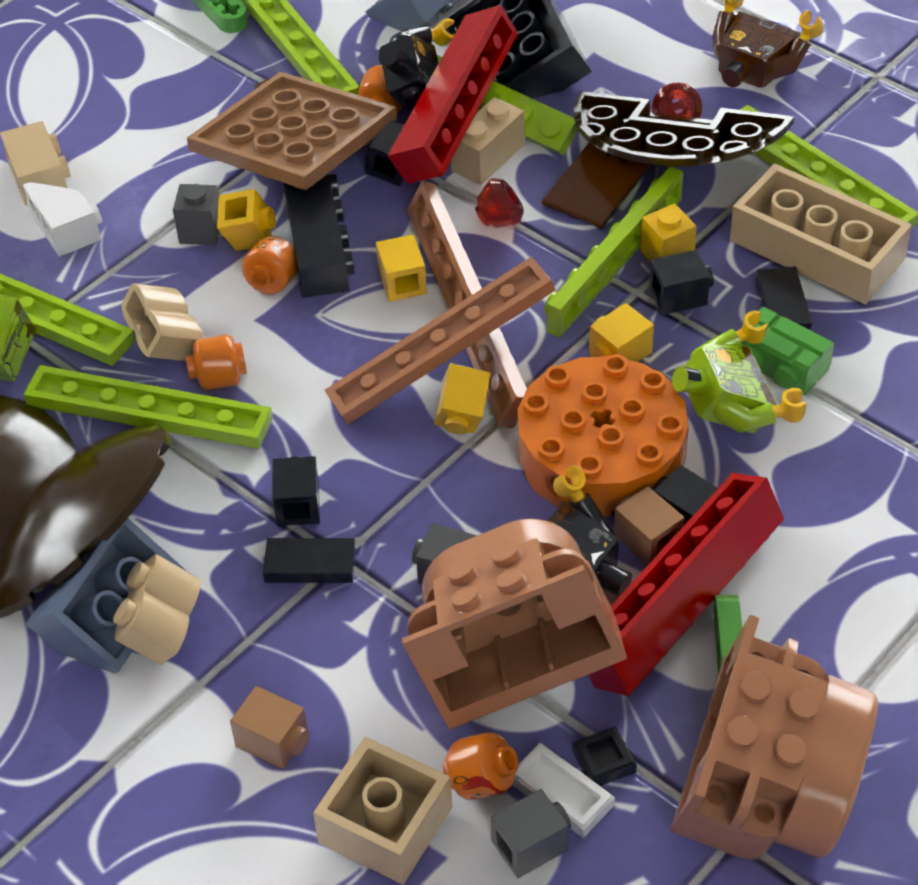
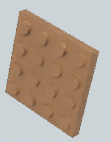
(292, 130)

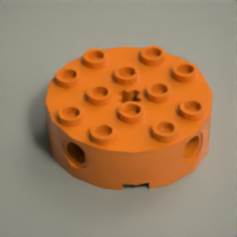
(606, 418)

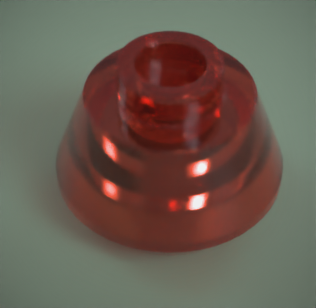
(688, 101)
(499, 204)

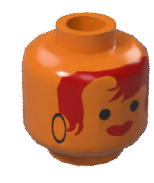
(481, 766)

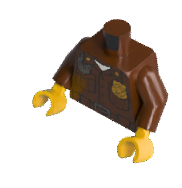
(757, 49)

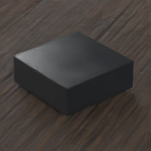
(604, 756)

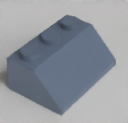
(408, 13)
(81, 609)

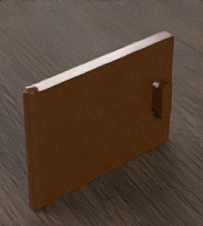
(595, 186)

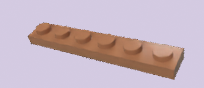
(440, 340)

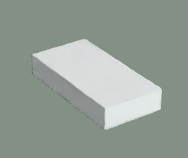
(561, 782)

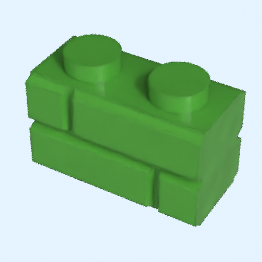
(791, 352)

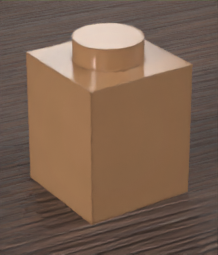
(646, 523)
(270, 727)

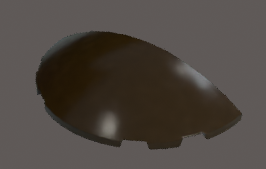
(633, 133)
(29, 452)
(78, 508)

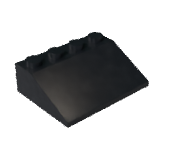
(544, 52)

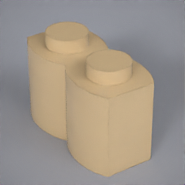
(160, 321)
(156, 609)

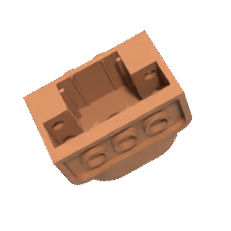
(509, 620)
(776, 753)

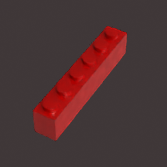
(453, 95)
(688, 576)

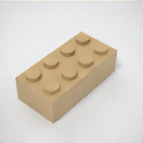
(820, 233)

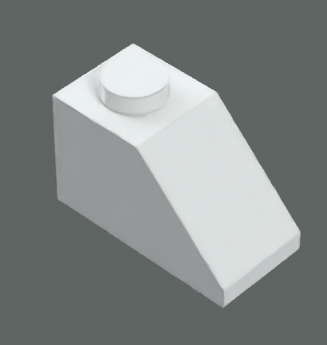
(63, 216)

